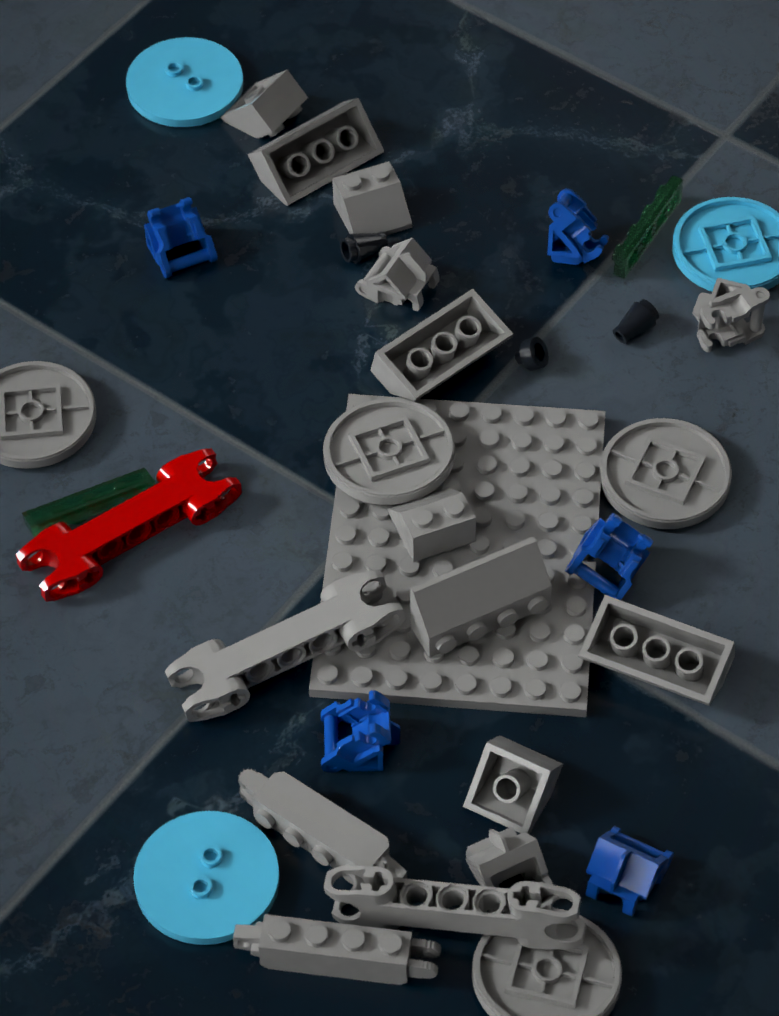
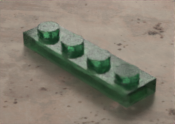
(651, 221)
(88, 502)

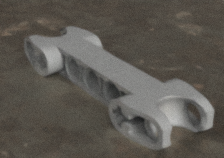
(233, 669)
(522, 910)

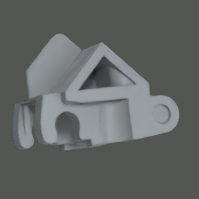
(399, 275)
(724, 311)
(505, 856)

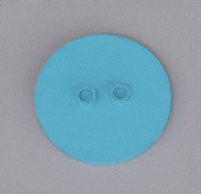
(184, 82)
(728, 241)
(206, 877)

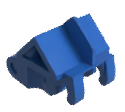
(175, 227)
(570, 232)
(618, 547)
(369, 734)
(625, 868)

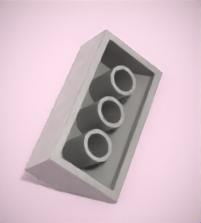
(316, 152)
(439, 347)
(480, 597)
(658, 650)

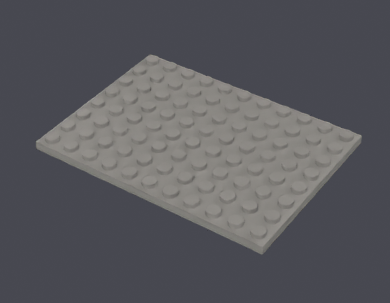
(523, 478)

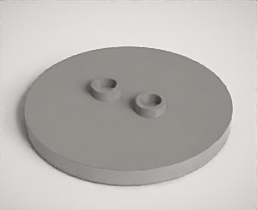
(43, 414)
(389, 451)
(665, 473)
(551, 981)

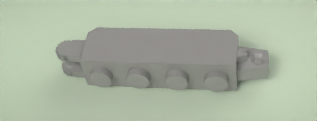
(315, 823)
(337, 949)

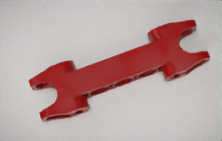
(82, 551)

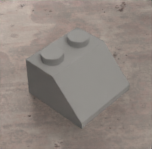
(266, 106)
(371, 201)
(434, 523)
(512, 784)

